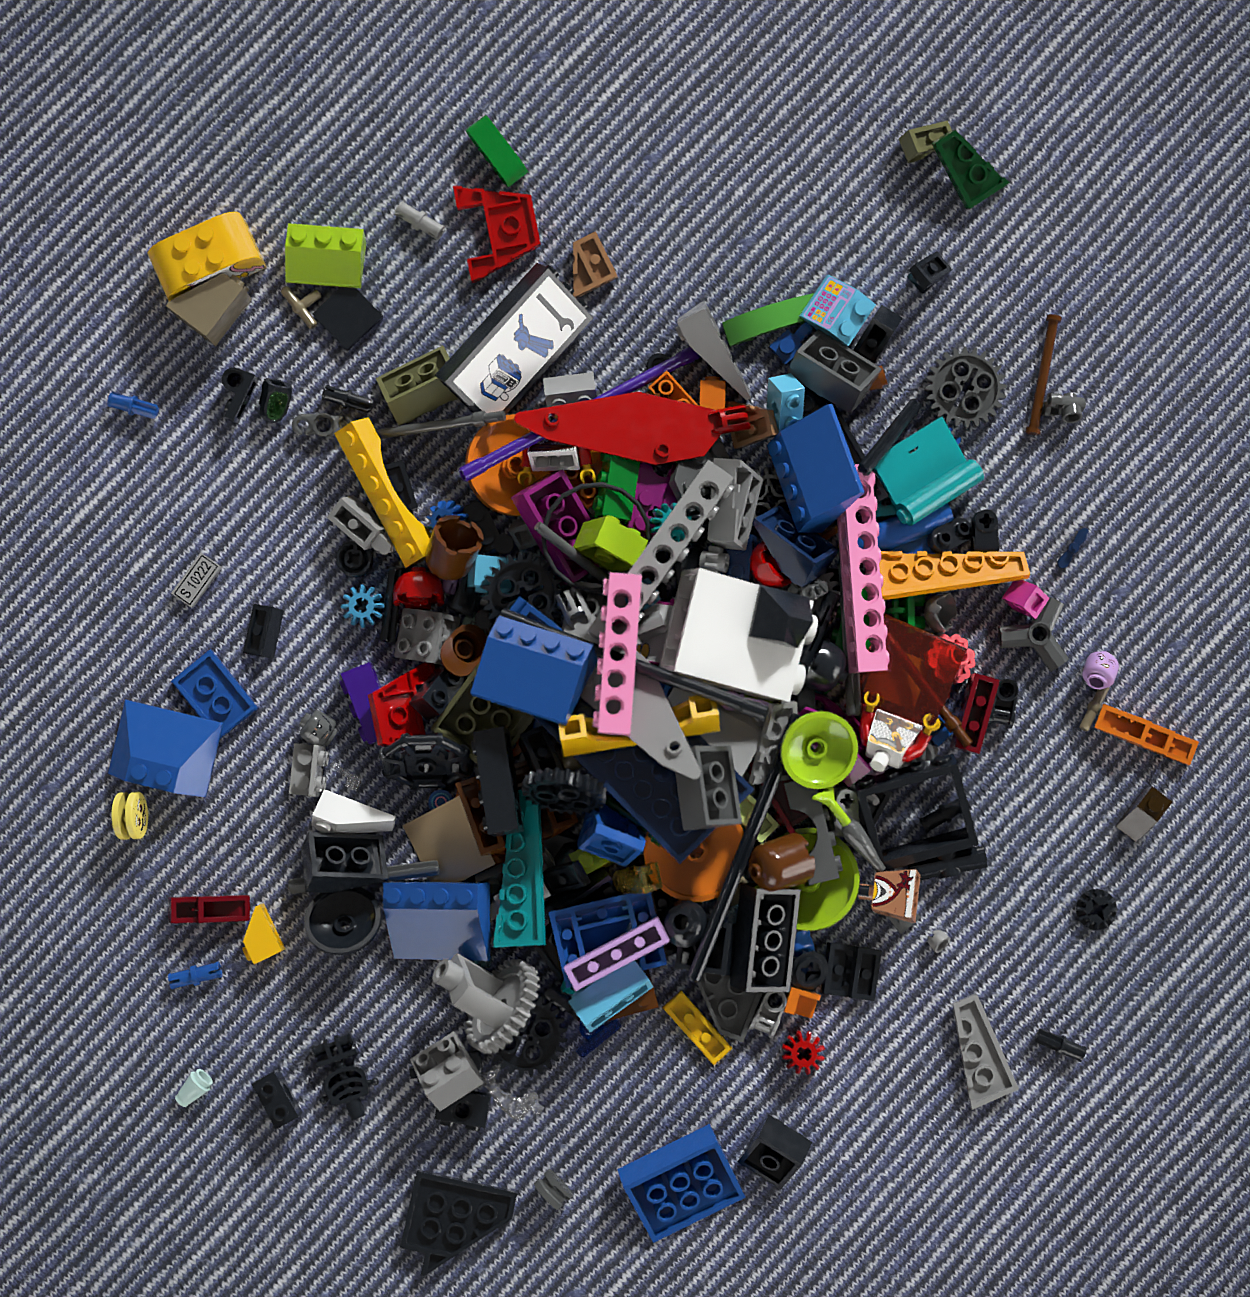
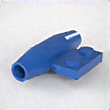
(910, 539)

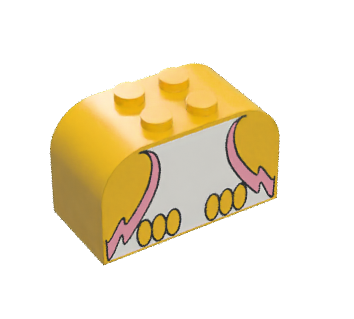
(204, 252)

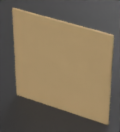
(448, 838)

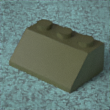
(415, 388)

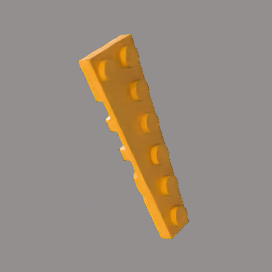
(932, 573)

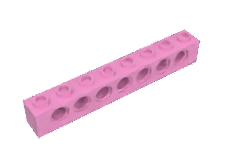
(853, 582)

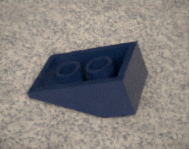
(797, 554)

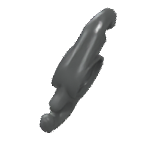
(312, 420)

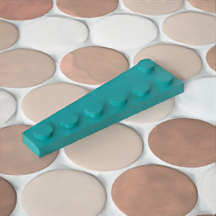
(522, 892)

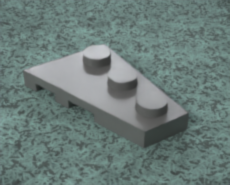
(770, 738)

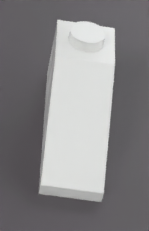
(345, 815)

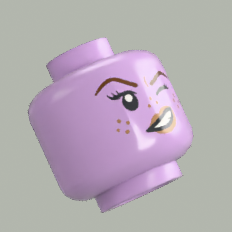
(1100, 670)

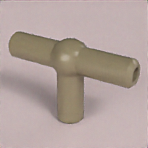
(299, 306)
(1094, 708)

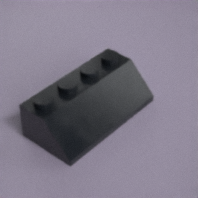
(764, 939)

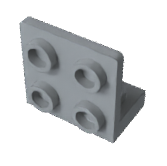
(423, 634)
(308, 770)

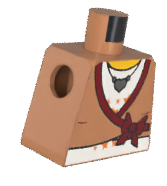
(894, 894)

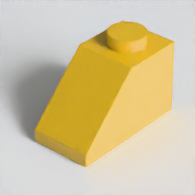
(261, 937)

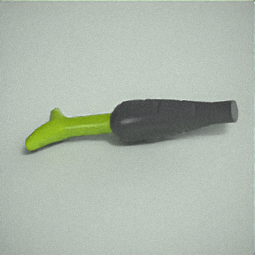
(851, 829)

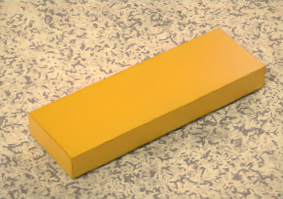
(697, 1027)

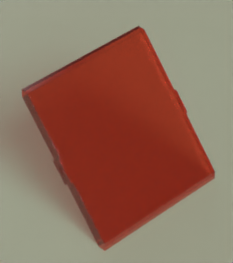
(917, 673)

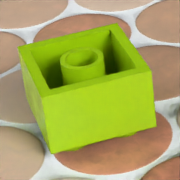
(610, 543)

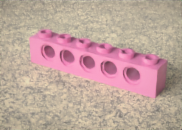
(629, 586)

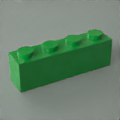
(619, 473)

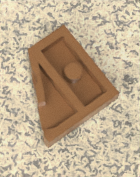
(590, 265)
(761, 422)

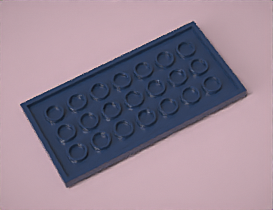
(645, 788)

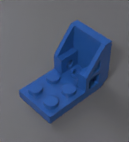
(611, 836)

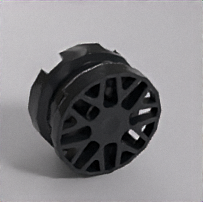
(354, 559)

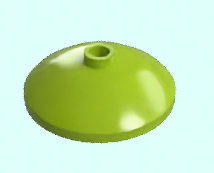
(830, 760)

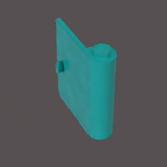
(929, 475)

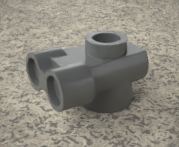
(1066, 405)

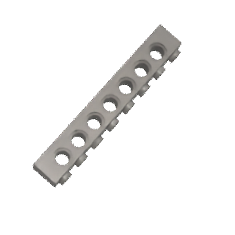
(709, 476)

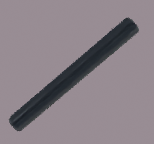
(889, 437)

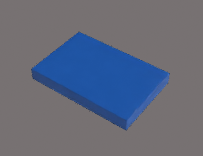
(214, 692)

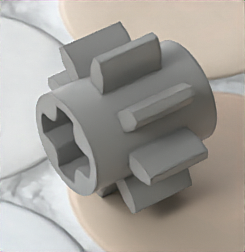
(714, 560)

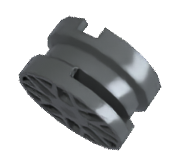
(553, 1189)

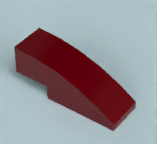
(209, 908)

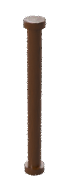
(1053, 321)

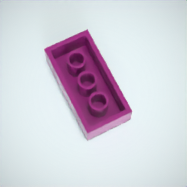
(564, 521)

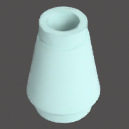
(194, 1087)

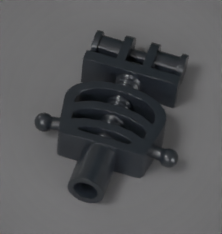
(352, 1099)

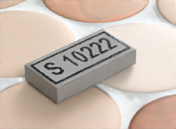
(196, 580)

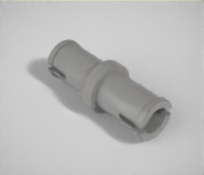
(419, 220)

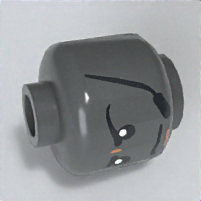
(317, 728)

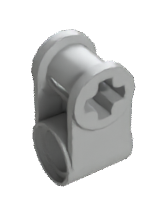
(849, 806)
(768, 1014)

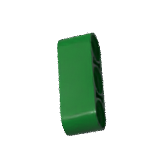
(496, 151)

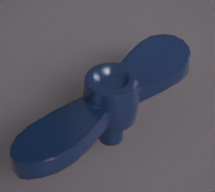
(1073, 548)

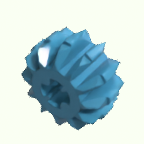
(354, 605)

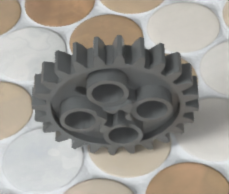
(945, 376)

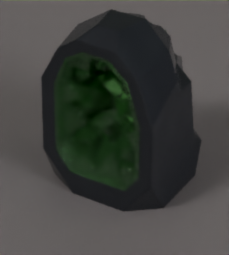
(274, 400)

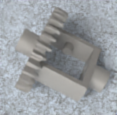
(494, 1001)

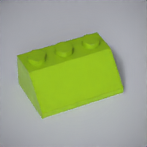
(324, 255)

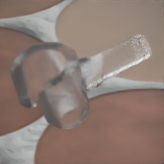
(352, 782)

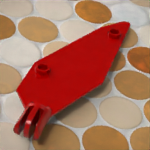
(636, 426)

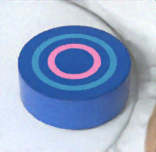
(438, 798)

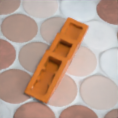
(1146, 734)

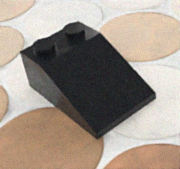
(342, 861)

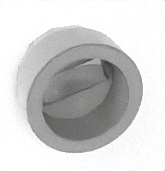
(938, 941)

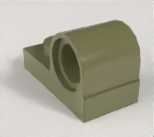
(917, 141)

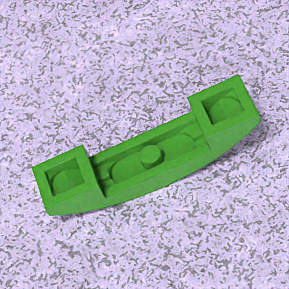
(765, 320)

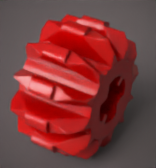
(802, 1061)

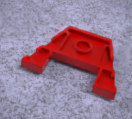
(509, 224)
(391, 707)

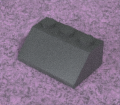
(833, 371)
(712, 797)

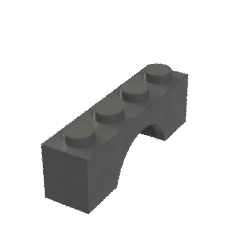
(825, 862)

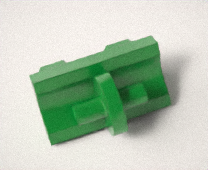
(904, 610)

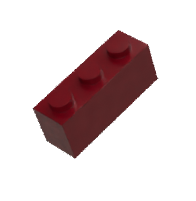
(976, 711)

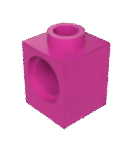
(1025, 598)

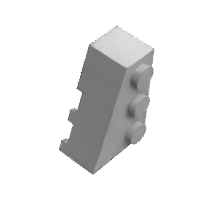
(735, 517)

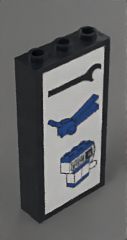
(516, 342)

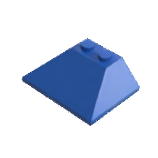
(165, 749)
(595, 923)

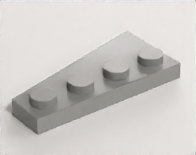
(982, 1057)

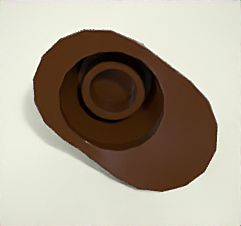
(463, 650)

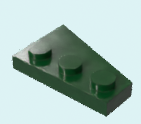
(967, 170)

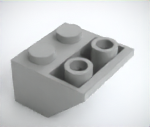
(569, 389)
(446, 1071)

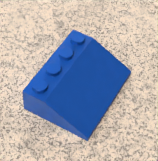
(815, 470)
(533, 670)
(438, 919)
(680, 1183)

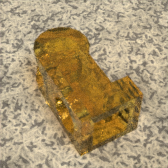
(638, 879)

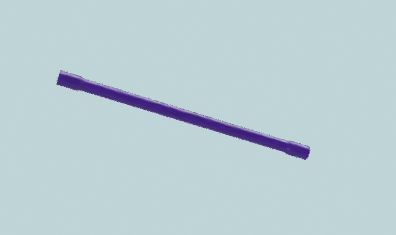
(480, 465)

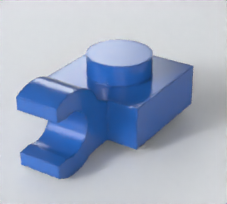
(788, 343)

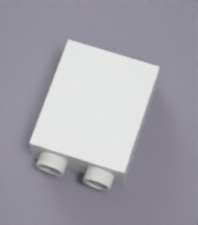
(712, 643)

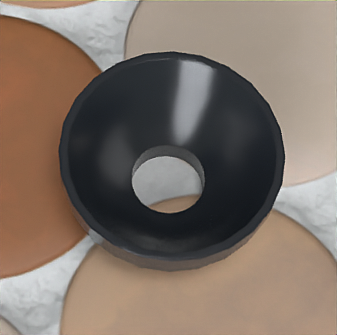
(697, 923)

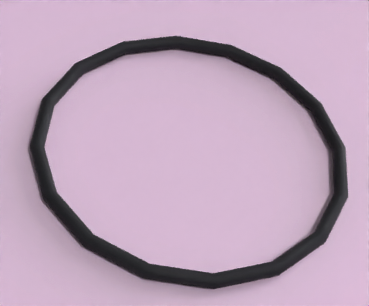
(558, 501)

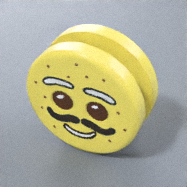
(129, 815)

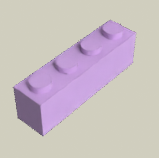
(616, 953)

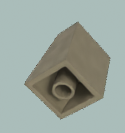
(212, 306)

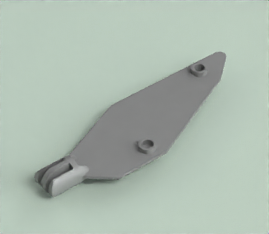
(652, 718)

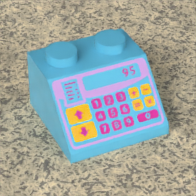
(837, 310)

